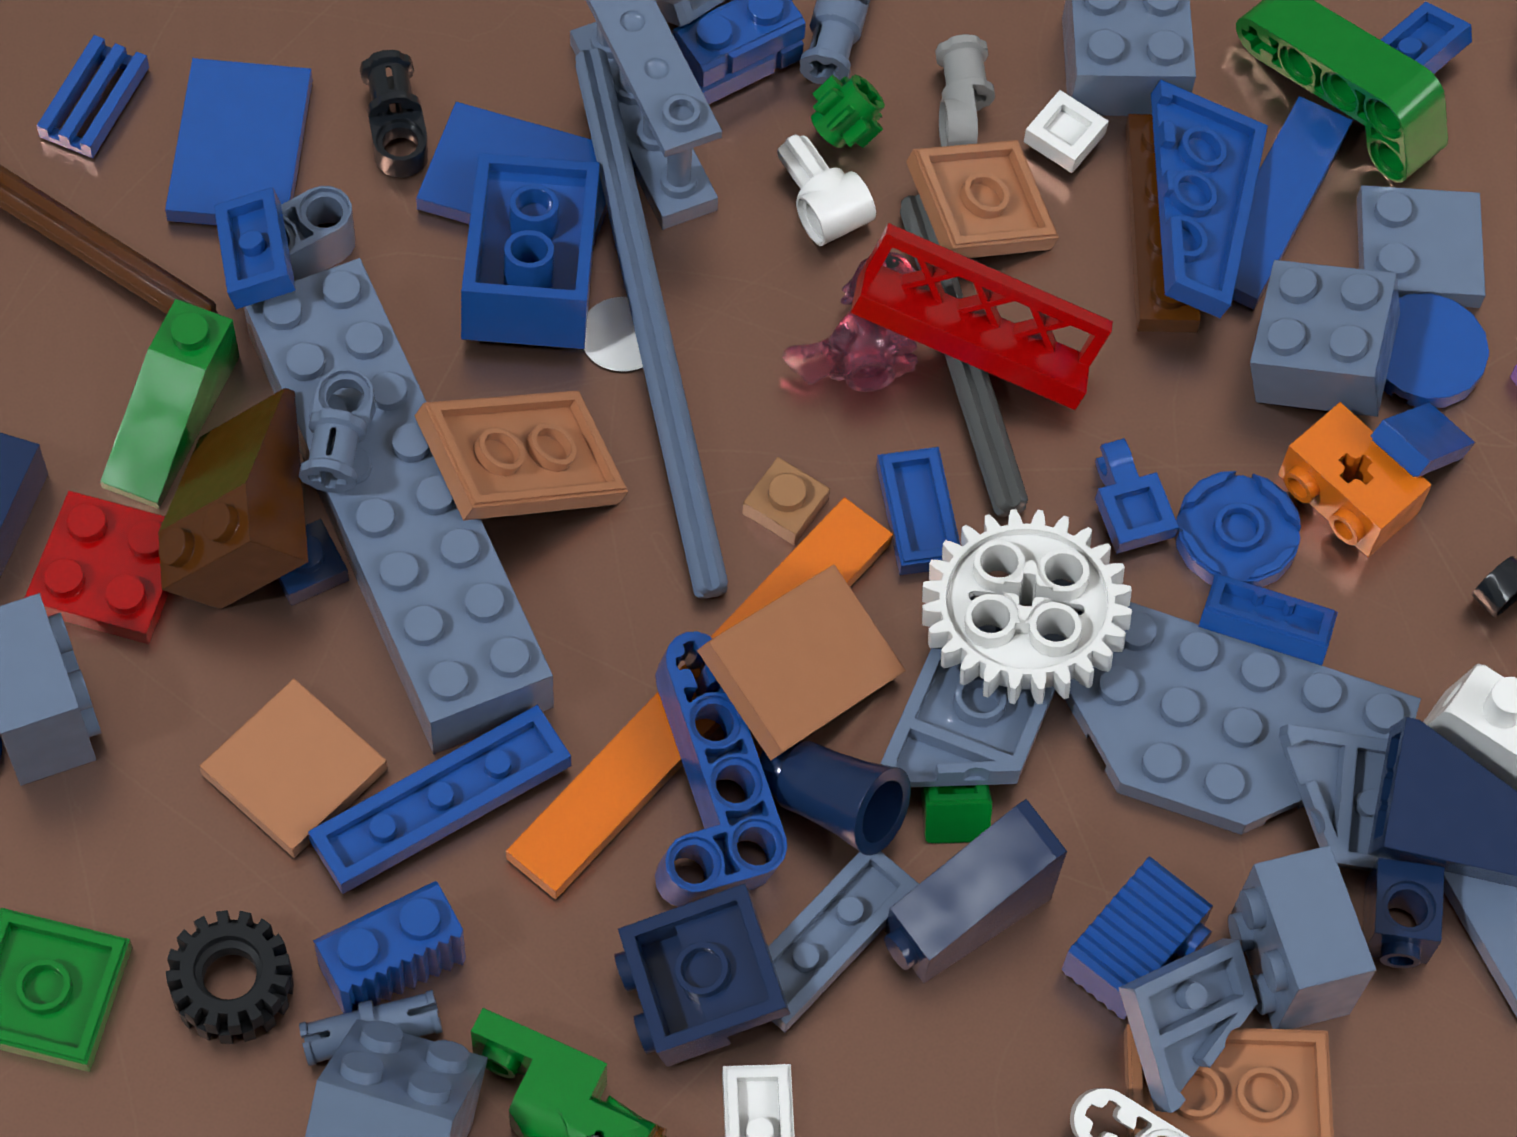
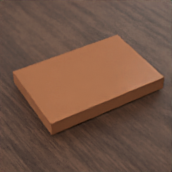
(520, 454)
(801, 661)
(1255, 1088)

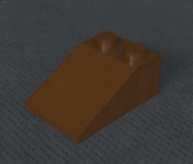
(237, 508)

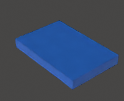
(473, 130)
(237, 136)

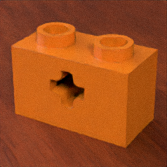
(1352, 481)

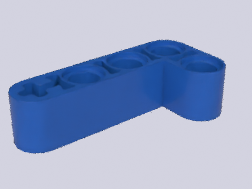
(705, 764)

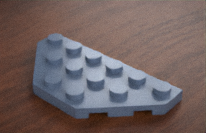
(1200, 714)

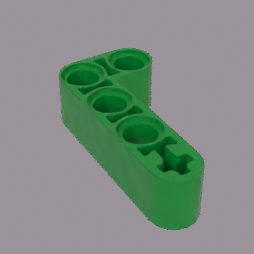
(1356, 74)

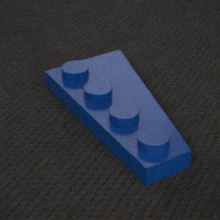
(1205, 193)

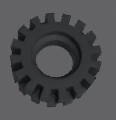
(217, 940)

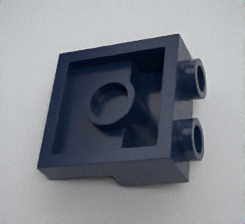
(700, 975)

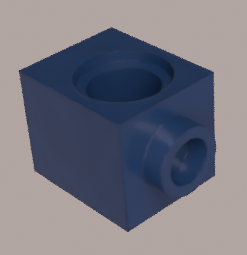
(1408, 887)

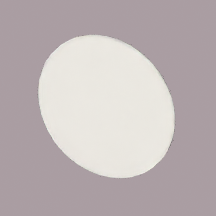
(612, 336)

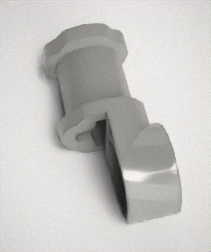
(964, 90)

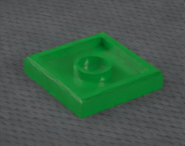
(56, 987)

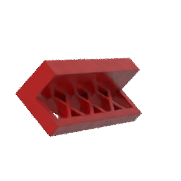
(971, 325)

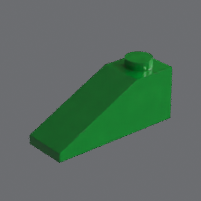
(170, 401)

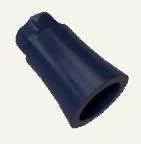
(840, 793)

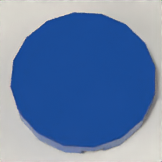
(1435, 351)
(1238, 529)

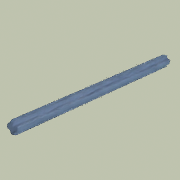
(651, 326)

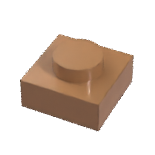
(786, 501)

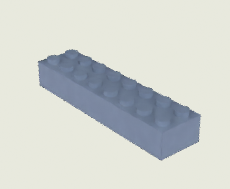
(418, 564)

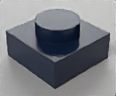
(322, 571)

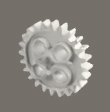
(1018, 653)

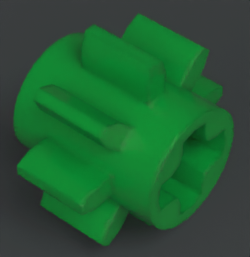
(847, 111)

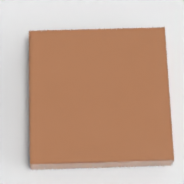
(982, 199)
(293, 767)

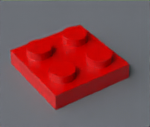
(103, 568)

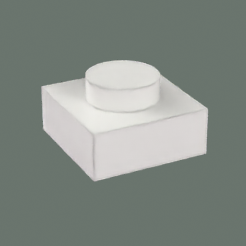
(1065, 131)

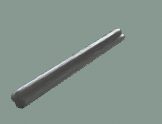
(976, 397)

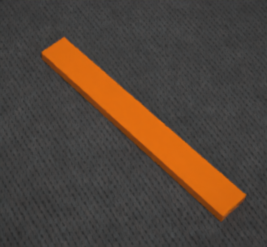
(644, 751)

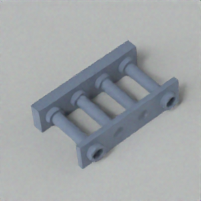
(658, 106)

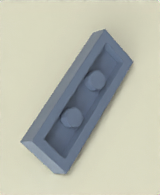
(835, 929)

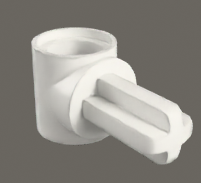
(828, 198)

